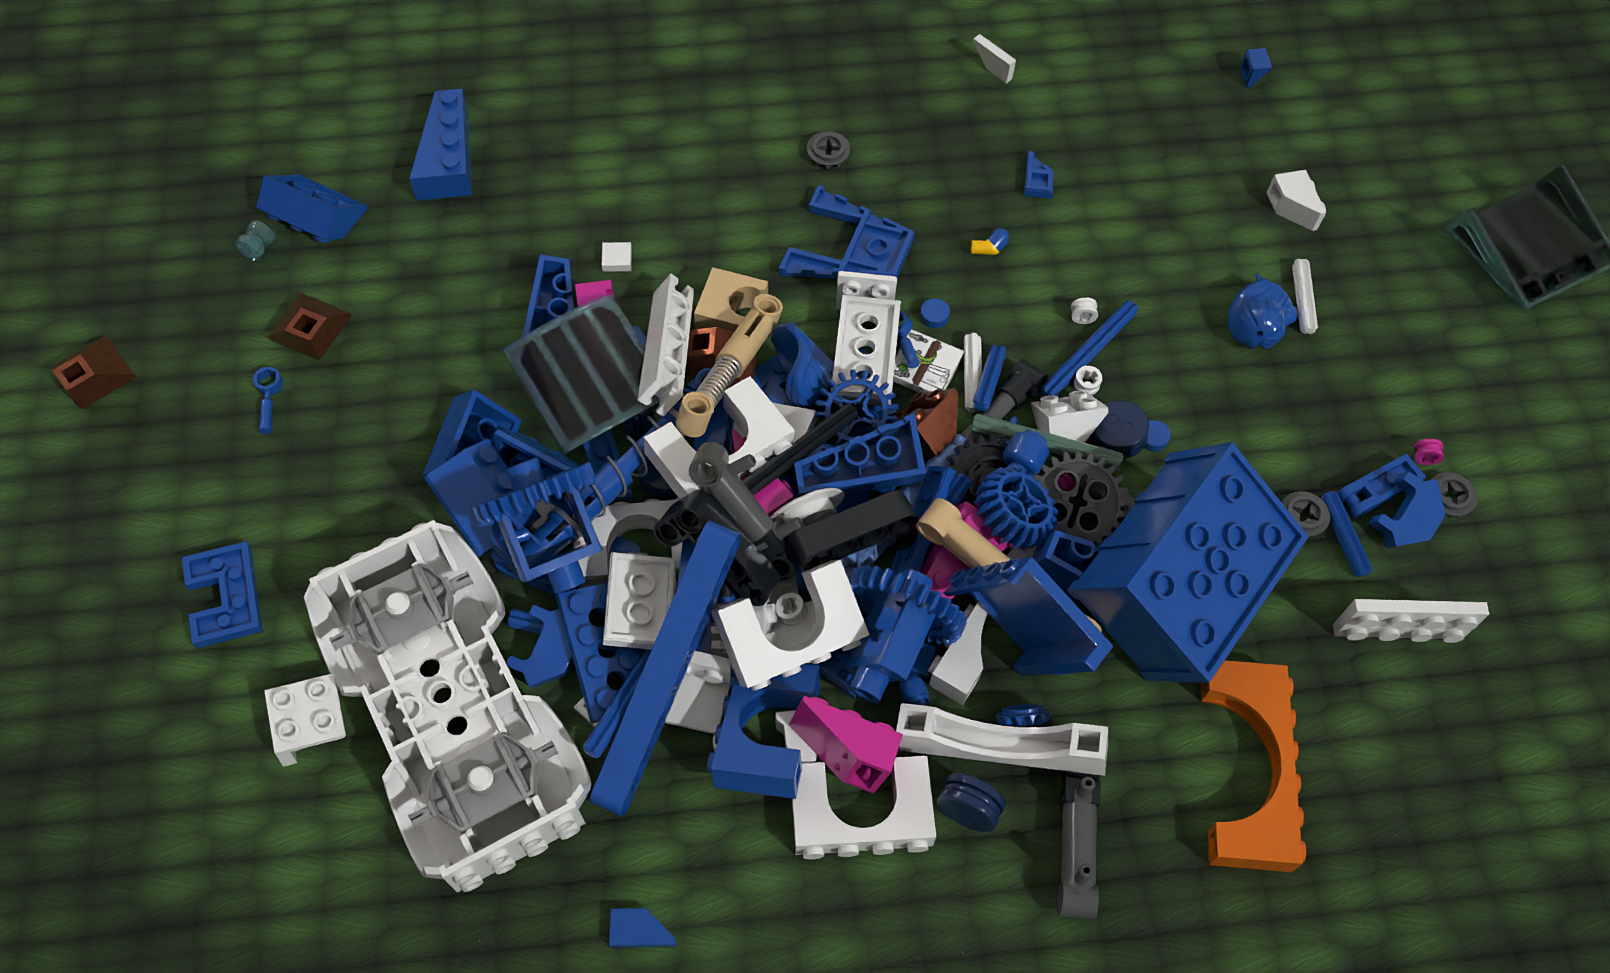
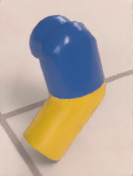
(992, 245)

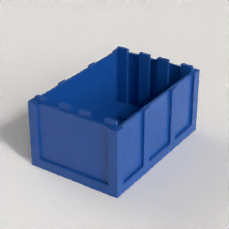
(1190, 564)

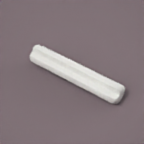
(1304, 296)
(972, 368)

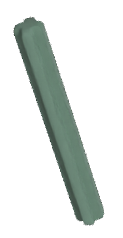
(1055, 443)

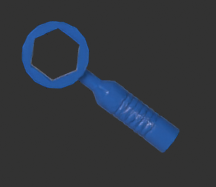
(905, 343)
(266, 404)

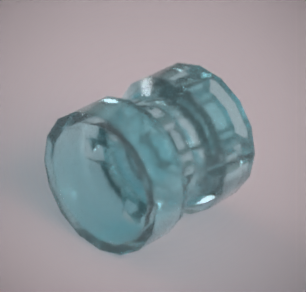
(255, 240)

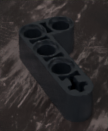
(855, 529)
(750, 570)

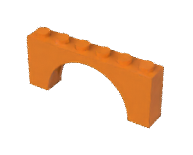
(1271, 835)

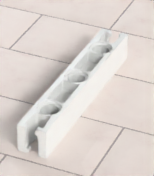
(666, 345)

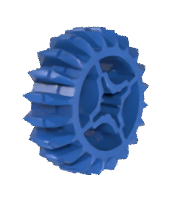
(870, 387)
(1016, 507)

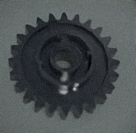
(977, 461)

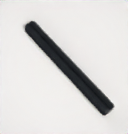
(800, 448)

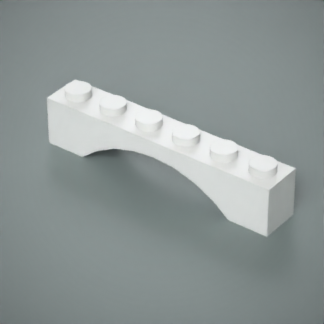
(962, 663)
(1062, 747)

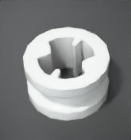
(1084, 310)
(1088, 373)
(793, 618)

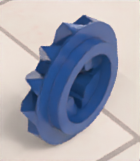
(1023, 715)

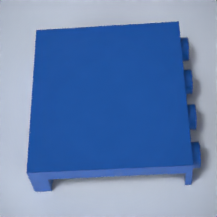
(1035, 616)

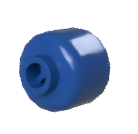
(1026, 451)

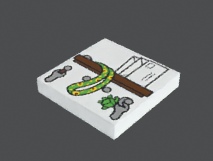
(936, 365)

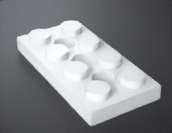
(881, 339)
(1410, 619)

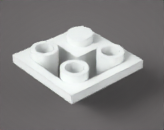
(1069, 416)

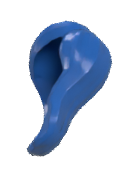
(1262, 308)
(804, 371)

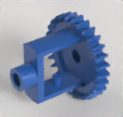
(529, 486)
(898, 619)

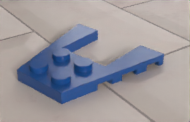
(875, 248)

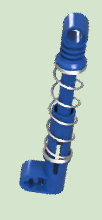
(610, 482)

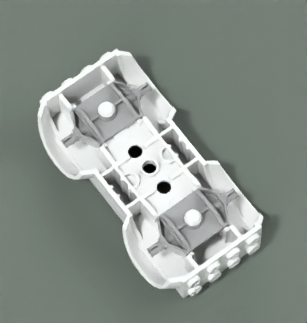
(465, 798)

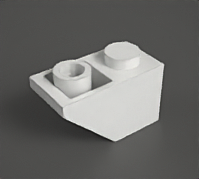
(1296, 199)

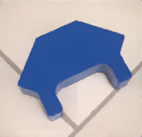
(1416, 517)
(551, 654)

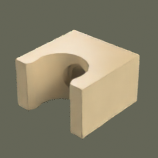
(723, 296)

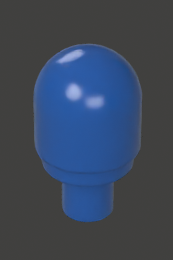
(914, 691)

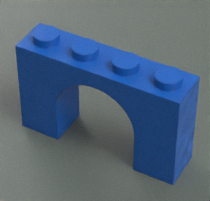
(754, 767)

